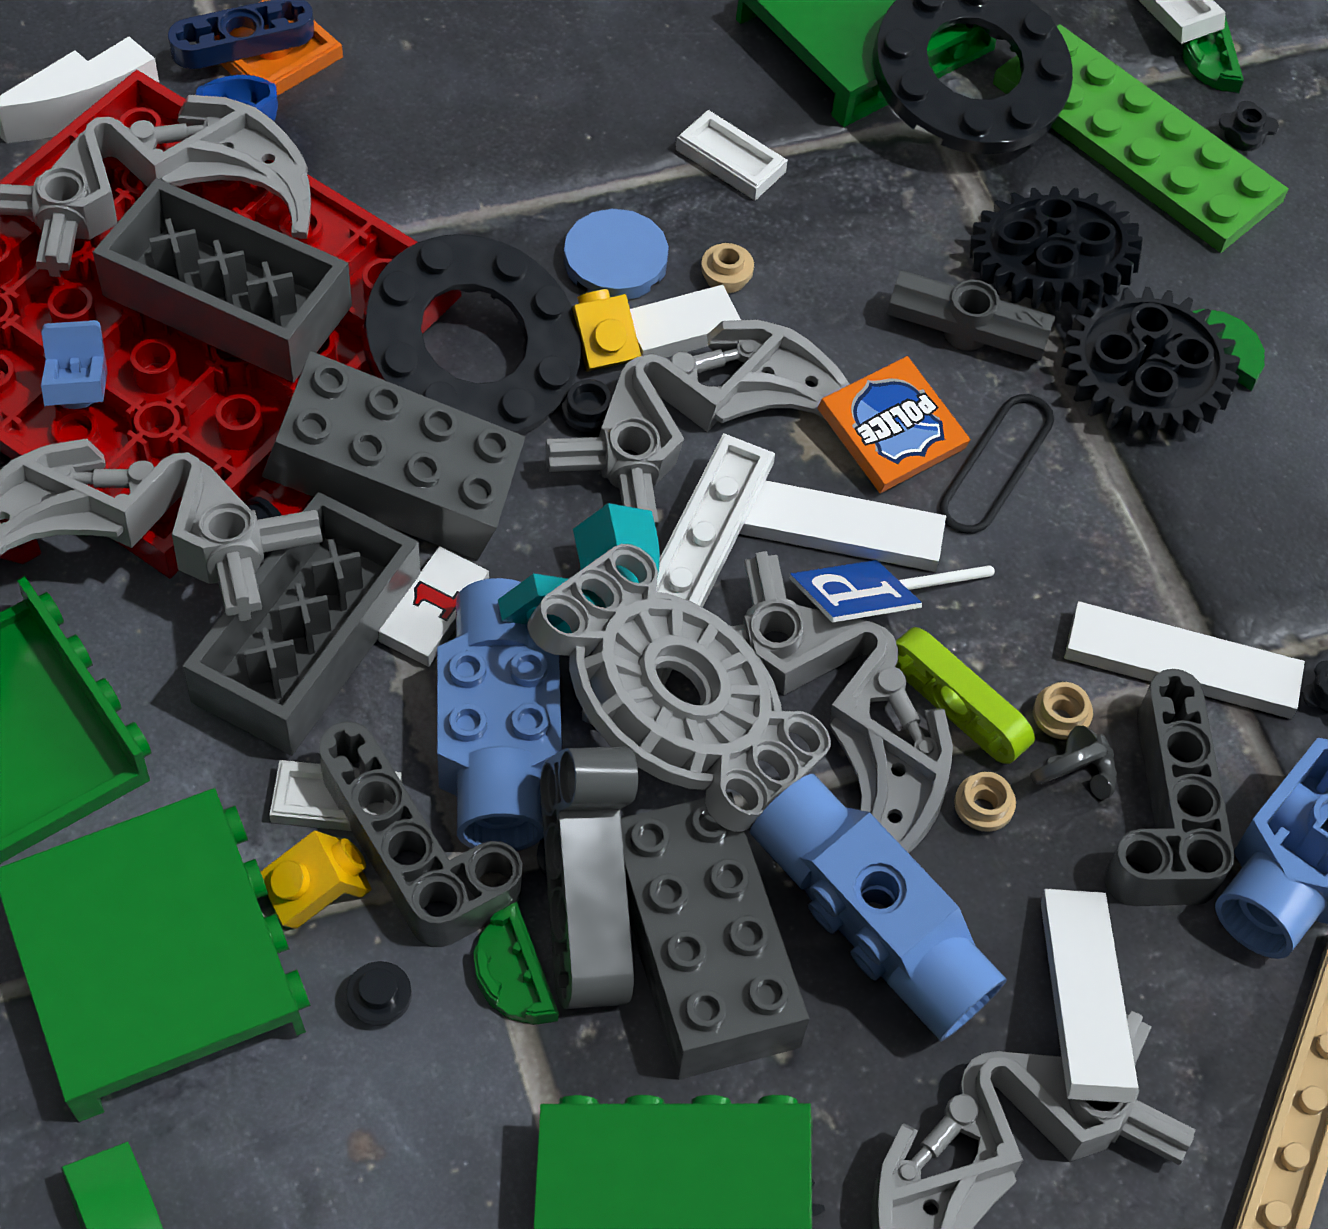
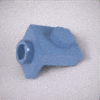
(74, 364)

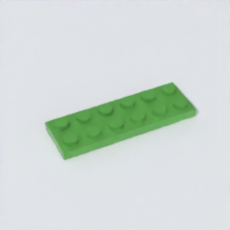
(1158, 148)

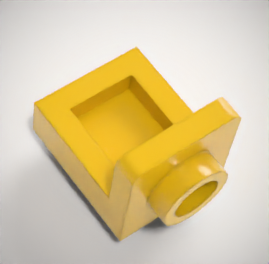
(605, 330)
(314, 876)

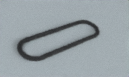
(1016, 475)

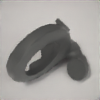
(1082, 749)

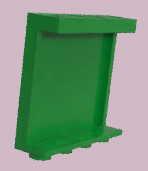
(839, 42)
(58, 729)
(148, 947)
(674, 1164)

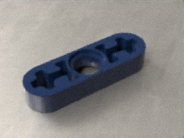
(211, 52)

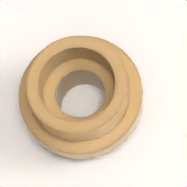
(727, 266)
(1063, 697)
(990, 788)

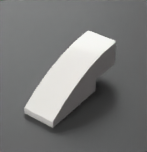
(66, 89)

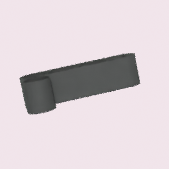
(1173, 785)
(406, 830)
(587, 873)

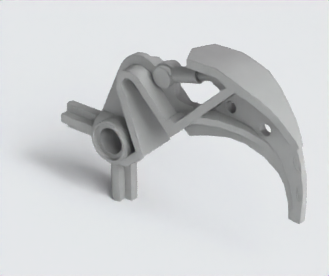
(216, 142)
(643, 424)
(212, 535)
(872, 750)
(1040, 1094)

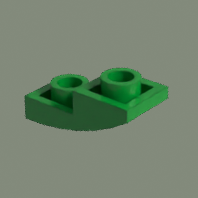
(110, 1191)

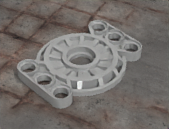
(630, 706)

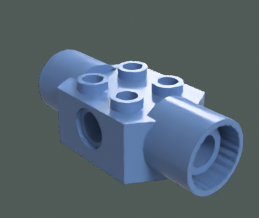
(495, 720)
(852, 860)
(1283, 863)

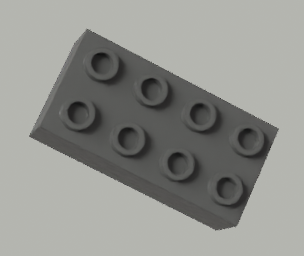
(223, 279)
(395, 456)
(312, 630)
(708, 941)

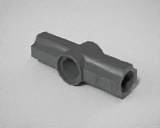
(970, 315)

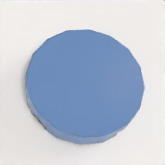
(616, 253)

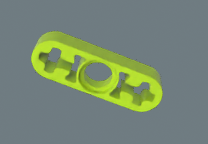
(964, 696)

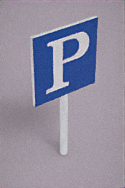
(870, 588)

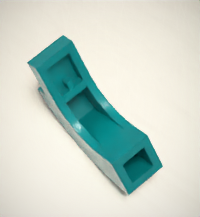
(593, 538)

